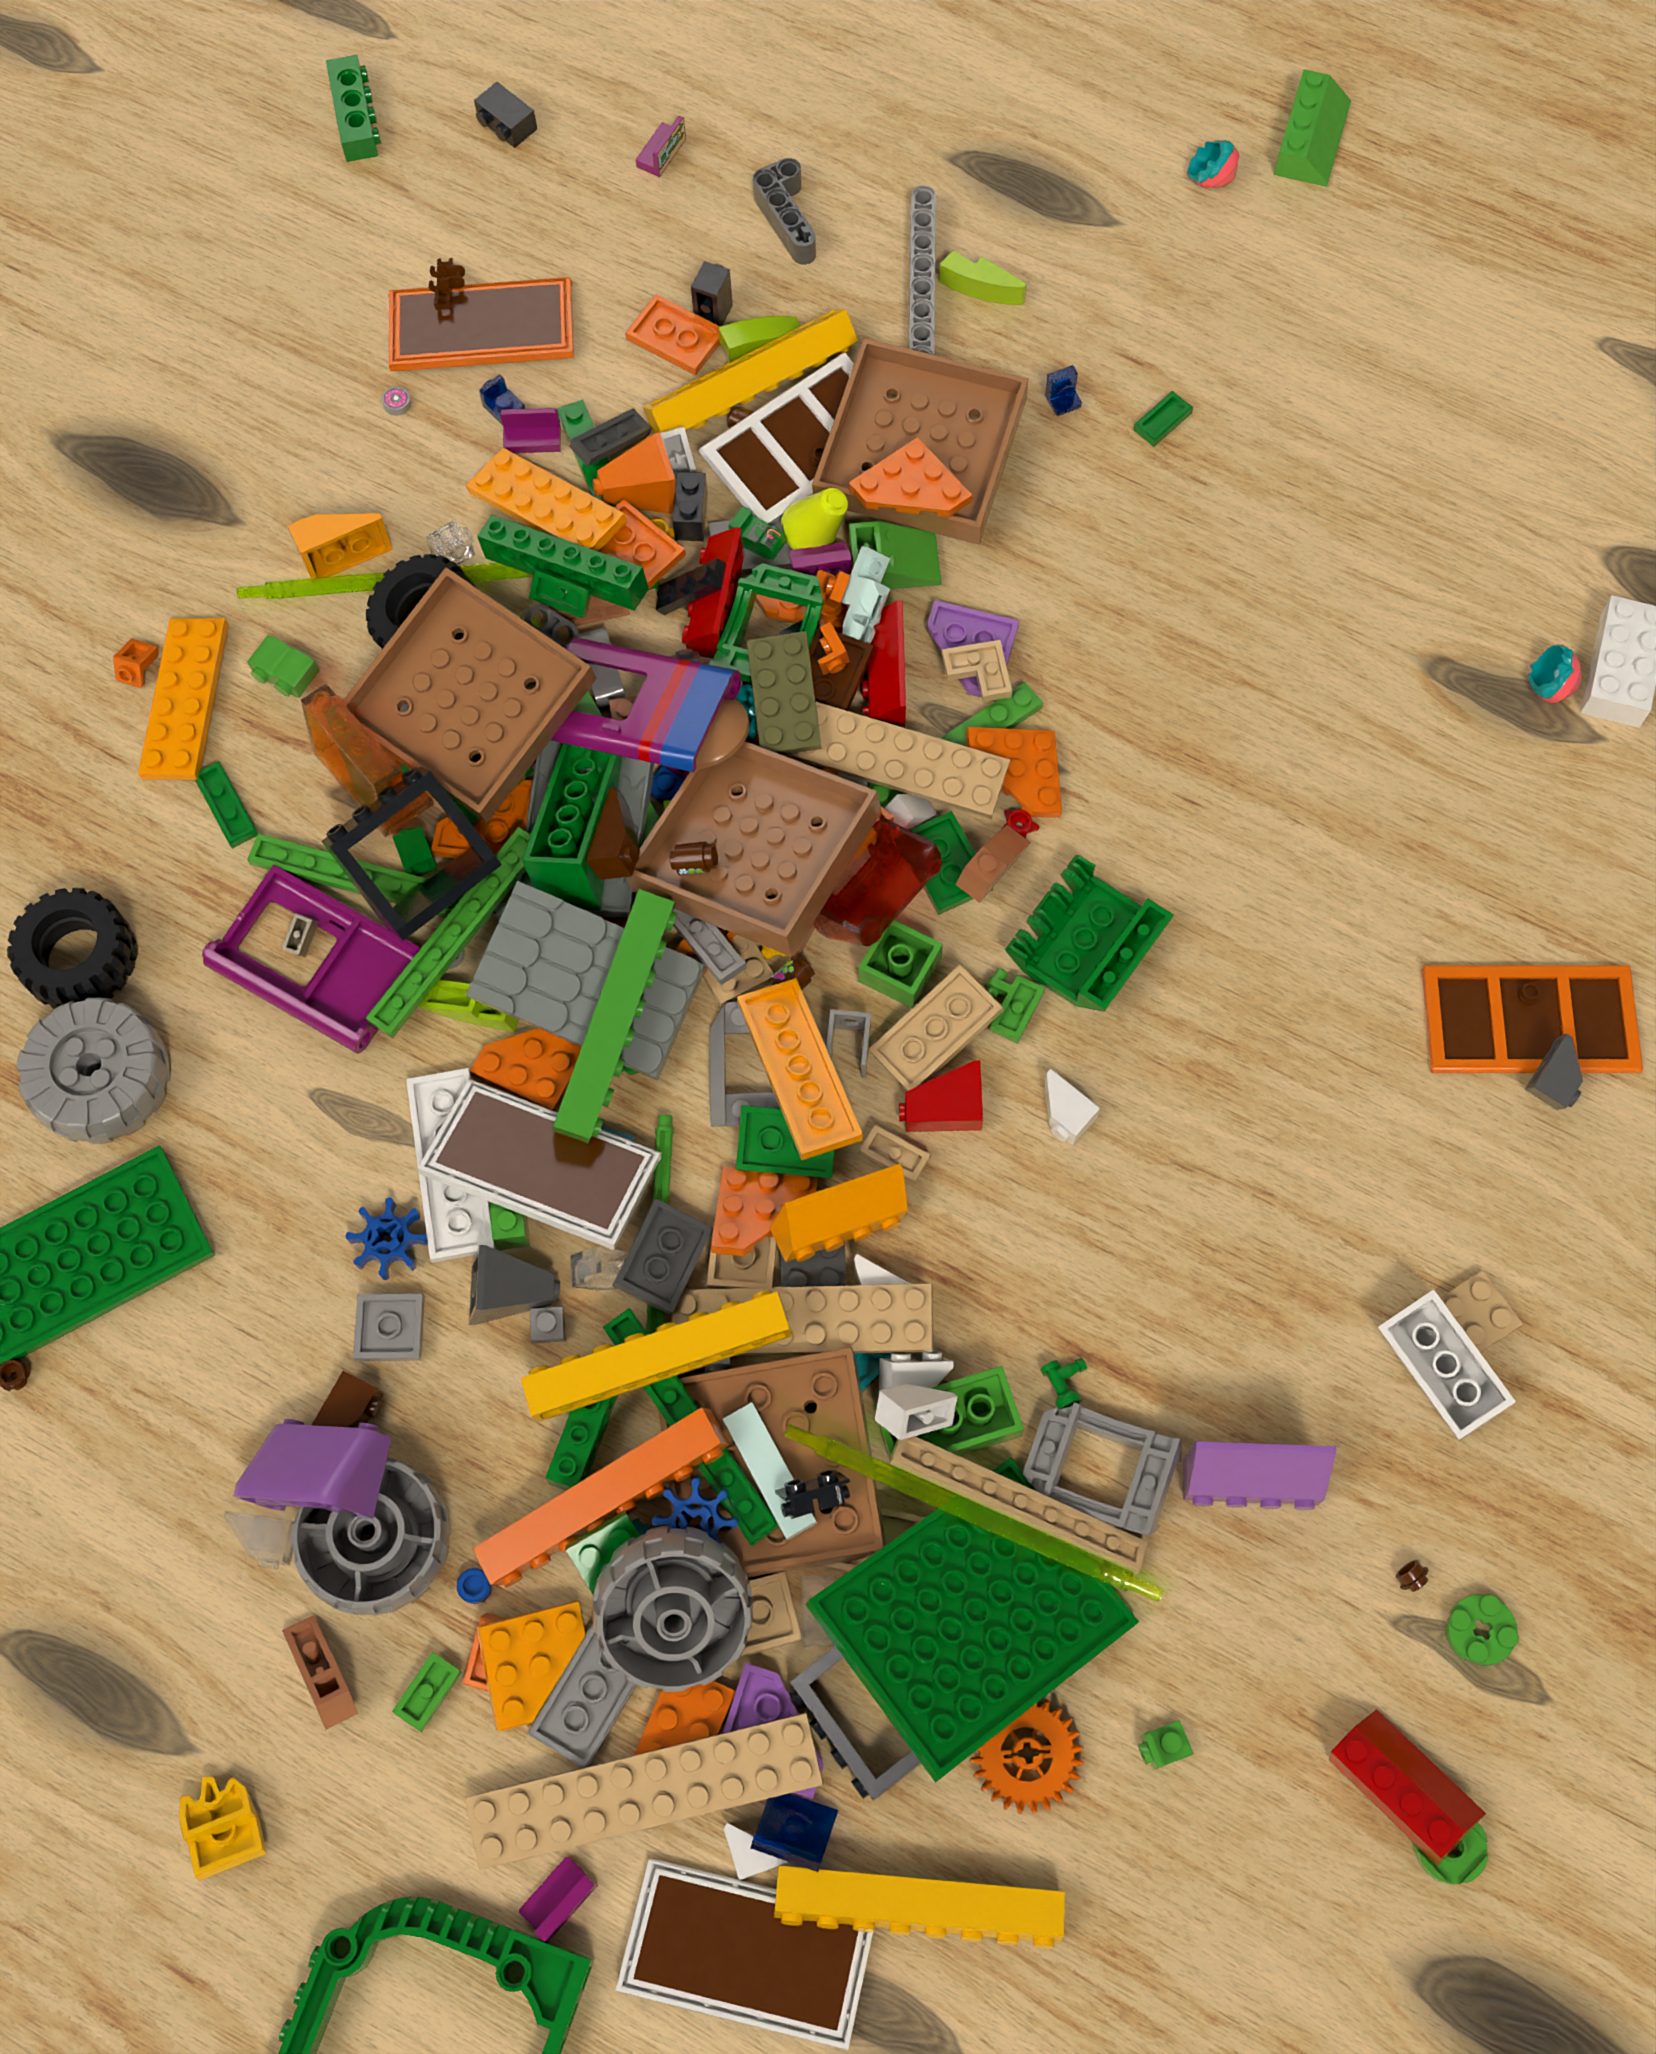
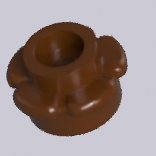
(9, 1367)
(1412, 1576)

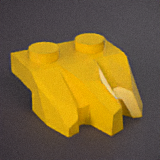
(220, 1828)

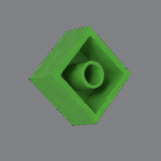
(900, 963)

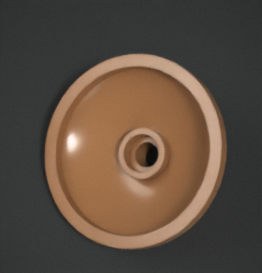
(725, 734)

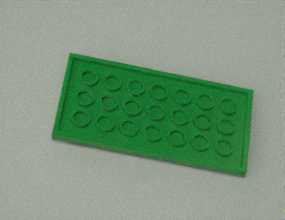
(94, 1252)

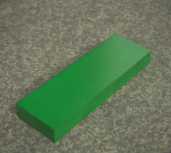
(225, 805)

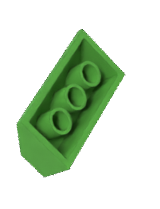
(1313, 130)
(982, 1415)

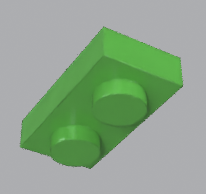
(427, 1692)

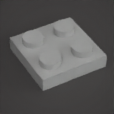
(389, 1327)

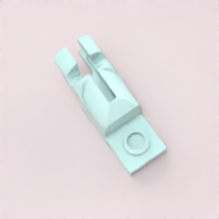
(865, 595)

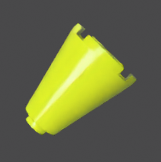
(814, 519)

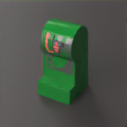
(758, 535)

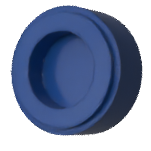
(473, 1586)

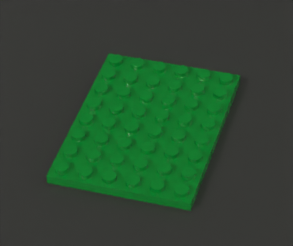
(964, 1630)

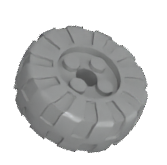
(93, 1070)
(390, 1567)
(672, 1608)

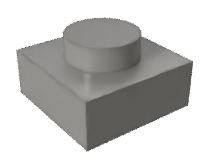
(547, 1325)

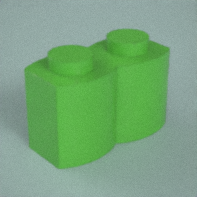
(282, 666)

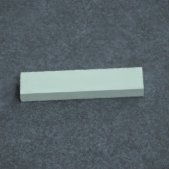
(765, 1465)

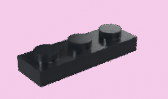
(690, 586)

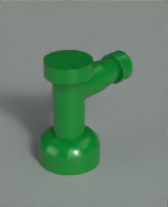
(1057, 1376)

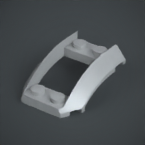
(724, 1107)
(1149, 1480)

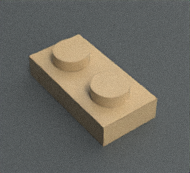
(889, 1150)

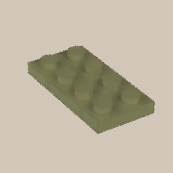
(784, 693)

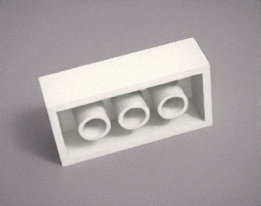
(1623, 663)
(1446, 1365)

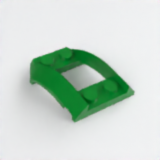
(772, 583)

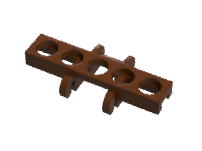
(448, 278)

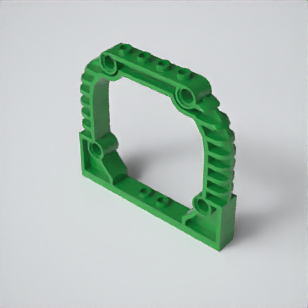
(551, 1979)

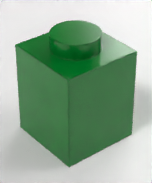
(414, 851)

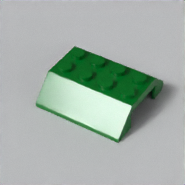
(1086, 938)

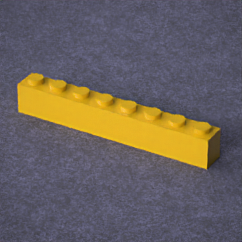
(753, 373)
(656, 1356)
(920, 1906)

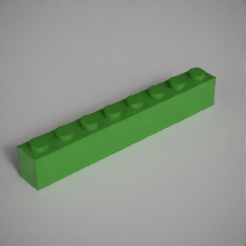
(613, 1016)

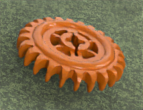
(1055, 1779)

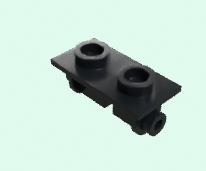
(800, 1493)

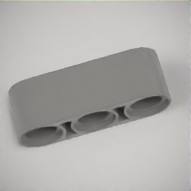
(608, 681)

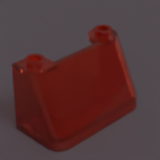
(882, 887)

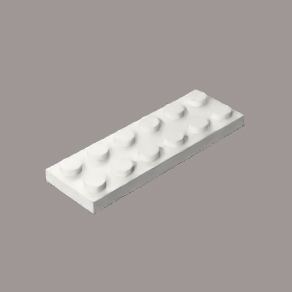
(453, 1218)

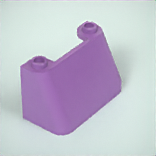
(317, 1468)

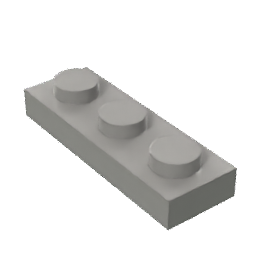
(710, 946)

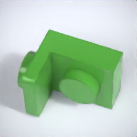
(1165, 1745)

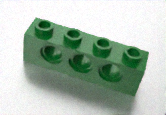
(352, 108)
(579, 1444)

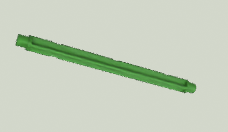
(661, 1191)

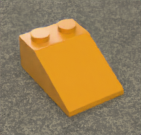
(339, 541)

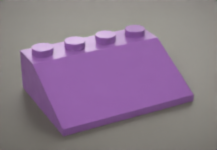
(1257, 1474)

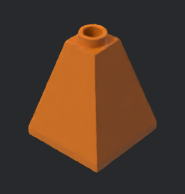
(640, 477)

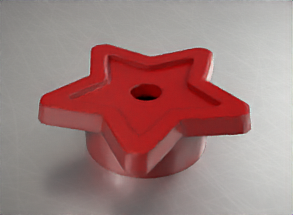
(1024, 818)

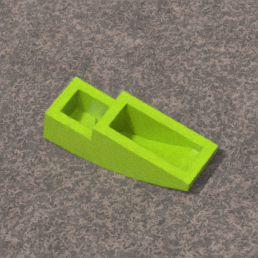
(981, 280)
(753, 333)
(451, 1001)

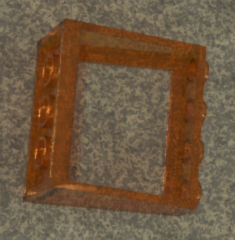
(355, 755)

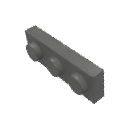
(610, 437)

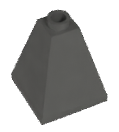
(507, 1286)

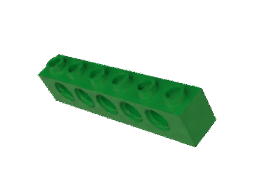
(531, 549)

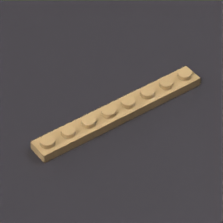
(1018, 1502)

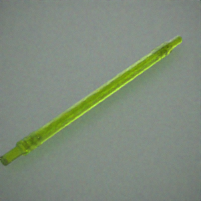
(362, 582)
(973, 1512)

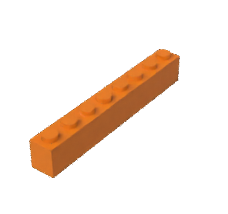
(601, 1497)

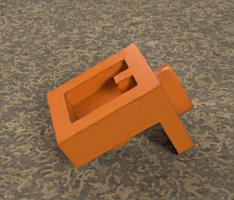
(832, 586)
(834, 649)
(132, 661)

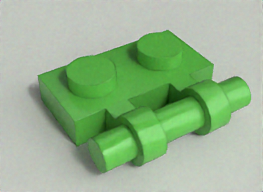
(1018, 1005)

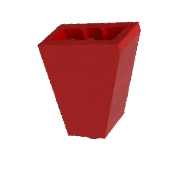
(946, 1102)

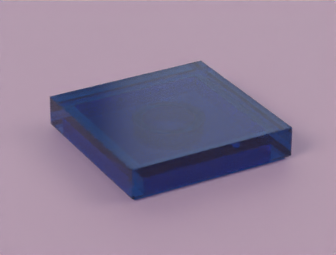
(795, 1830)

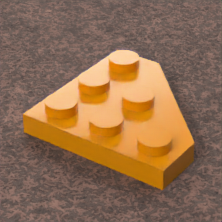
(526, 1659)

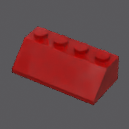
(712, 612)
(887, 669)
(1406, 1786)

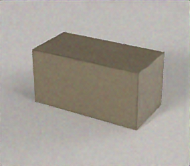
(300, 935)

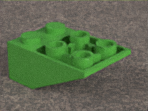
(910, 550)

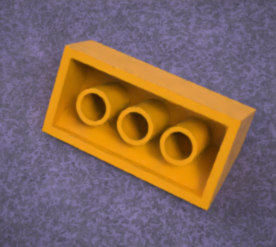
(841, 1214)

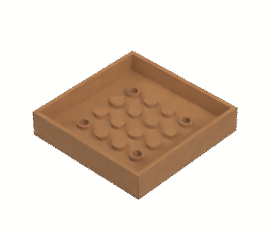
(936, 406)
(468, 693)
(761, 843)
(781, 1396)

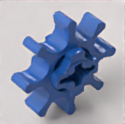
(379, 1249)
(685, 1509)

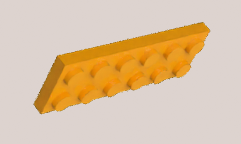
(545, 501)
(183, 699)
(799, 1069)

